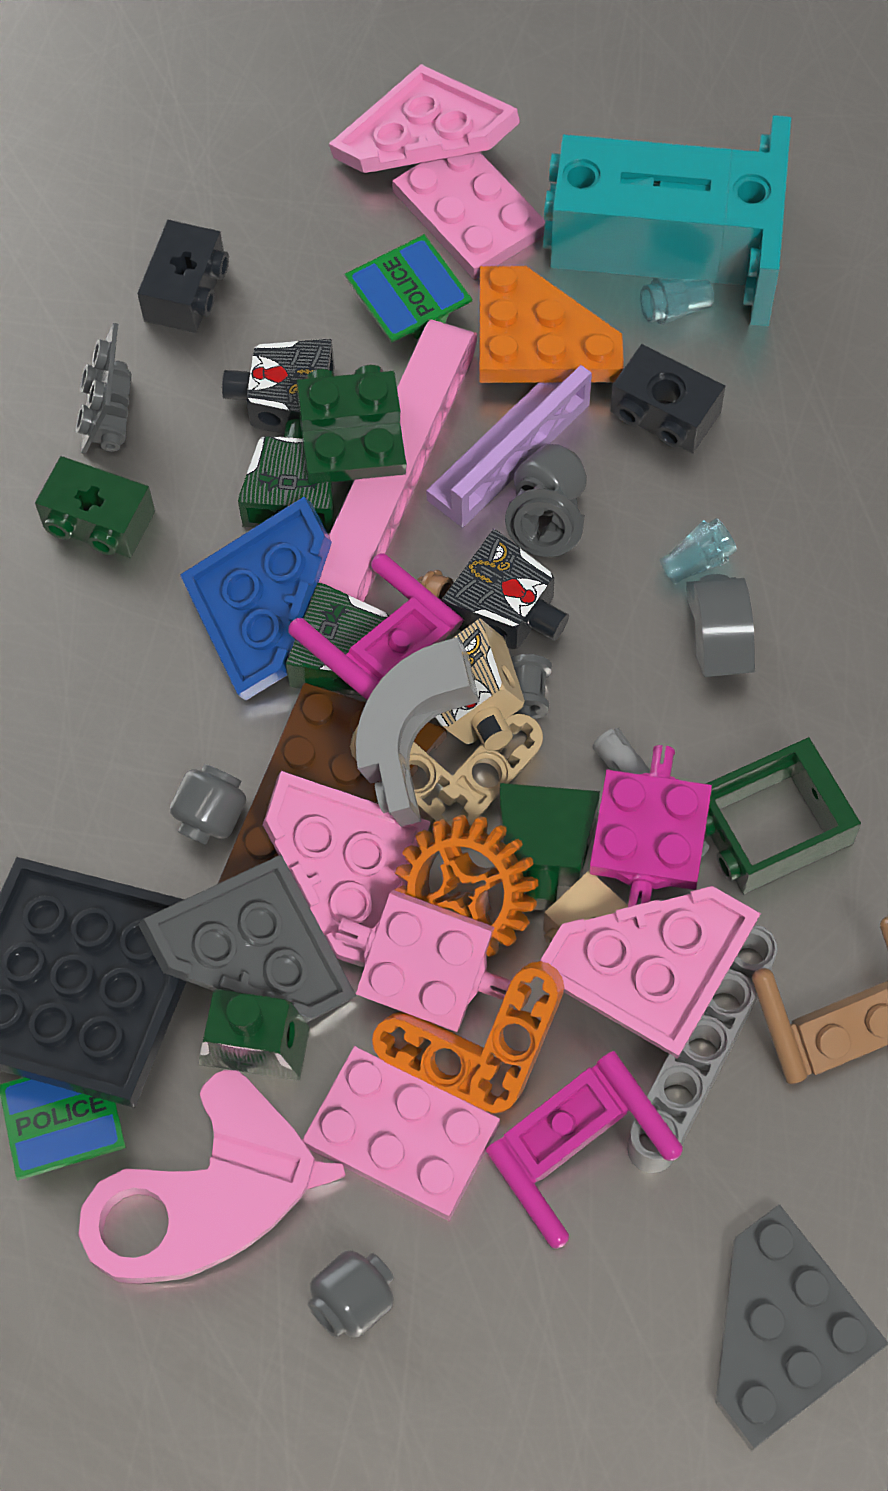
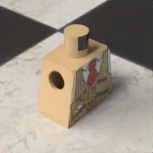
(496, 688)

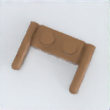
(828, 1034)

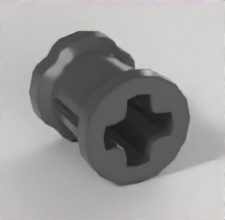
(532, 676)

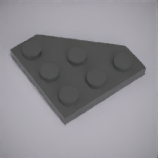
(251, 939)
(785, 1330)

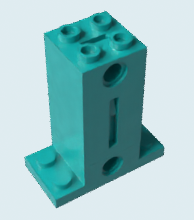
(672, 211)

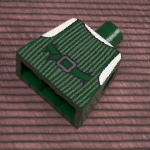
(280, 479)
(343, 623)
(252, 1033)

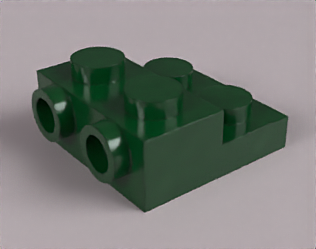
(351, 425)

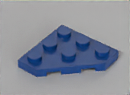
(255, 592)

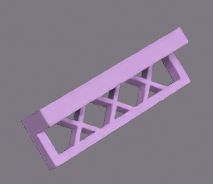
(517, 435)

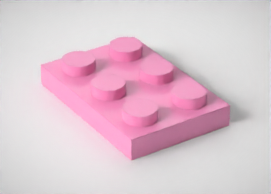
(470, 210)
(401, 1133)

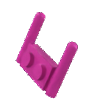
(411, 627)
(565, 1127)

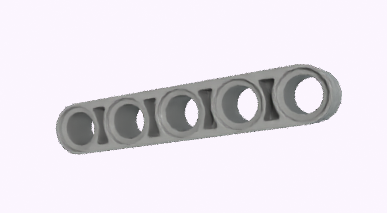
(700, 1072)

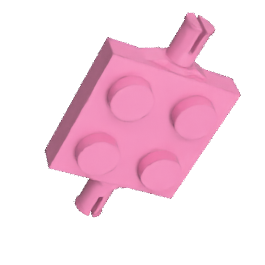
(424, 960)

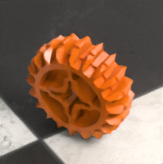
(460, 868)

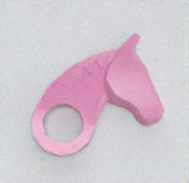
(216, 1212)

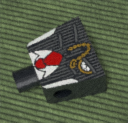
(273, 380)
(506, 592)

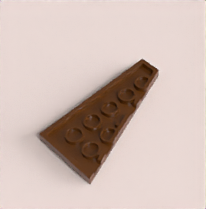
(318, 750)

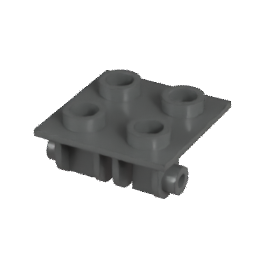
(107, 391)

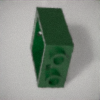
(820, 792)

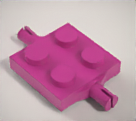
(651, 829)

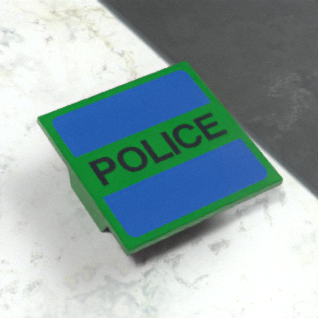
(408, 288)
(56, 1126)

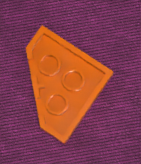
(540, 332)

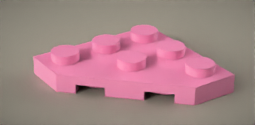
(423, 122)
(338, 853)
(654, 962)

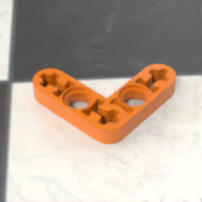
(476, 1061)

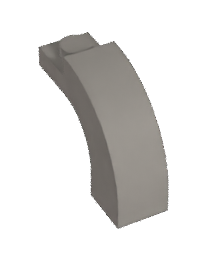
(396, 711)

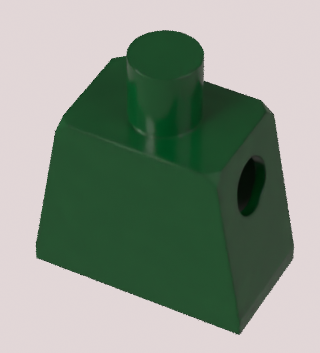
(554, 832)

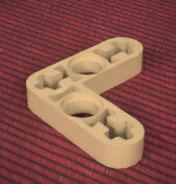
(462, 786)

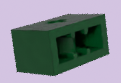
(95, 507)

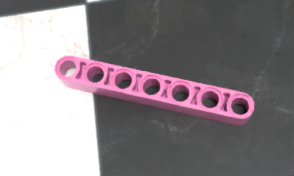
(378, 503)

